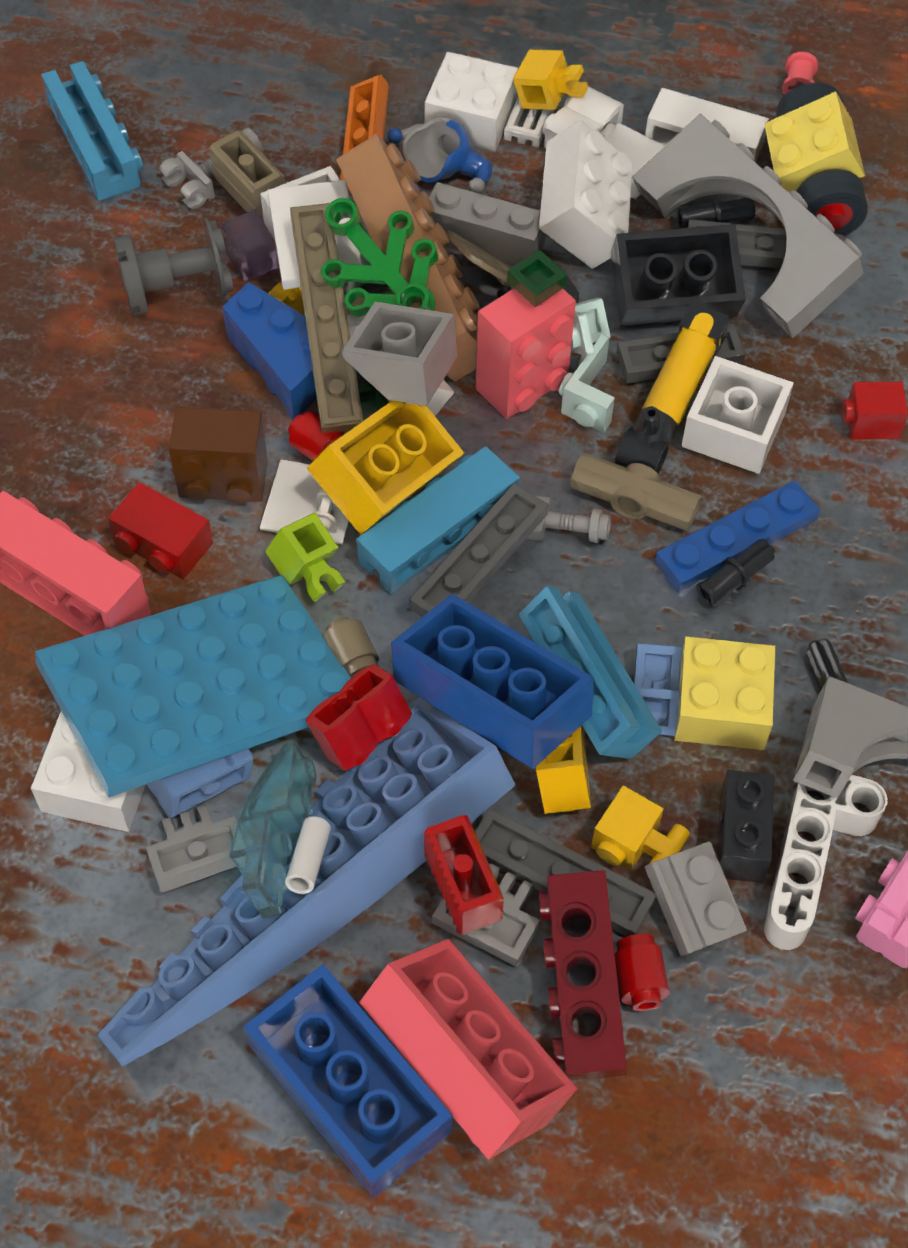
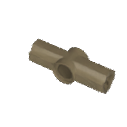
(635, 491)

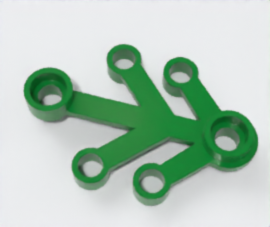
(382, 268)

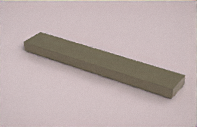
(325, 321)

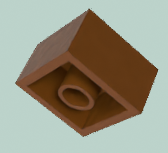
(218, 454)

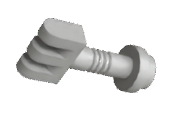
(597, 525)

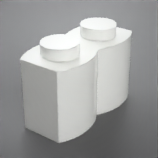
(594, 109)

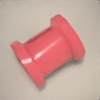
(800, 70)

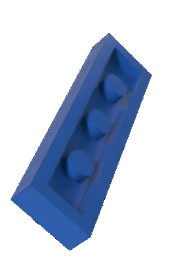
(766, 518)

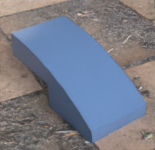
(658, 682)

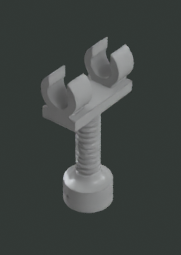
(199, 186)

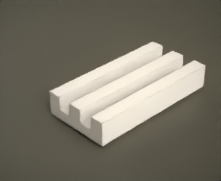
(526, 133)

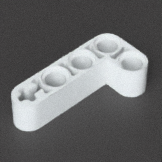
(810, 858)

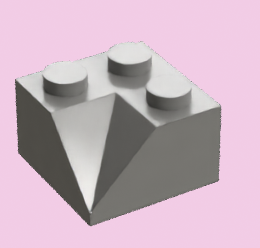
(403, 351)

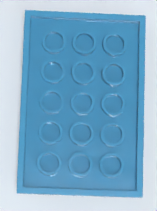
(191, 683)

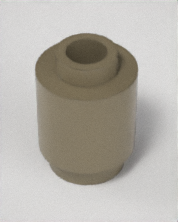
(350, 644)

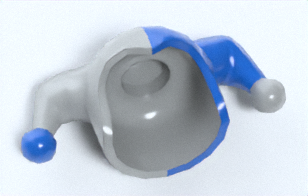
(441, 151)

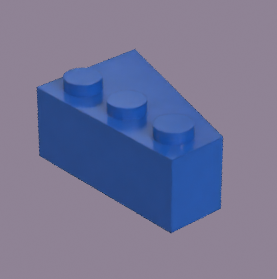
(274, 344)

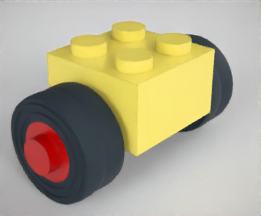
(819, 154)

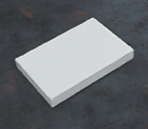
(280, 202)

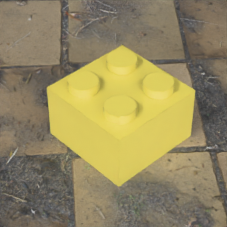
(725, 693)

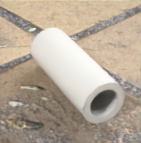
(308, 855)

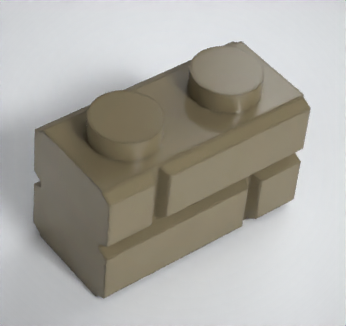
(243, 170)

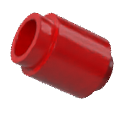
(307, 436)
(641, 972)

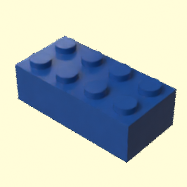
(492, 680)
(349, 1080)

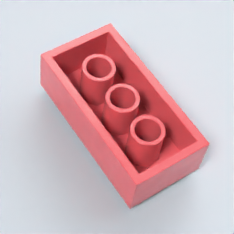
(66, 573)
(467, 1047)

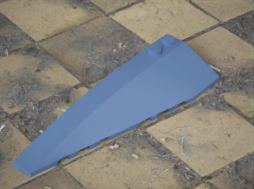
(375, 841)

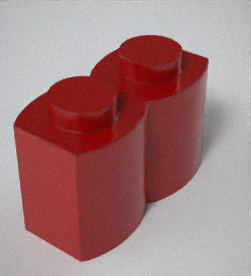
(359, 717)

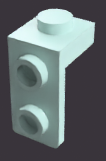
(589, 324)
(579, 399)

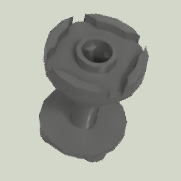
(157, 269)

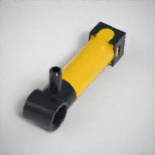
(698, 341)

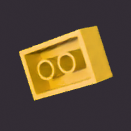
(384, 462)

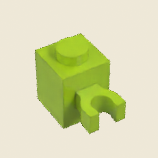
(303, 552)

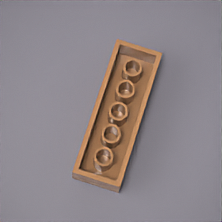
(388, 184)

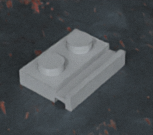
(695, 898)

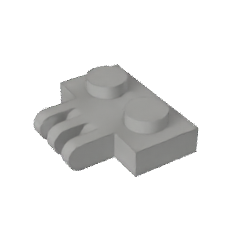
(192, 850)
(509, 936)

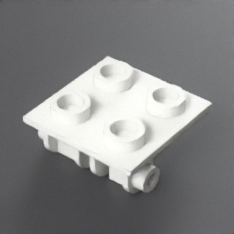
(297, 496)

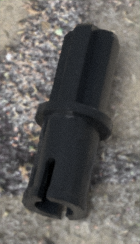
(717, 211)
(735, 572)

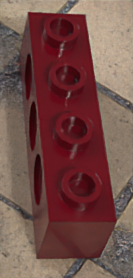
(584, 896)

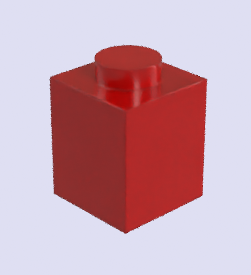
(875, 410)

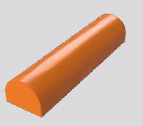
(366, 113)

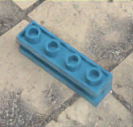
(93, 132)
(434, 520)
(620, 717)

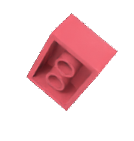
(523, 349)

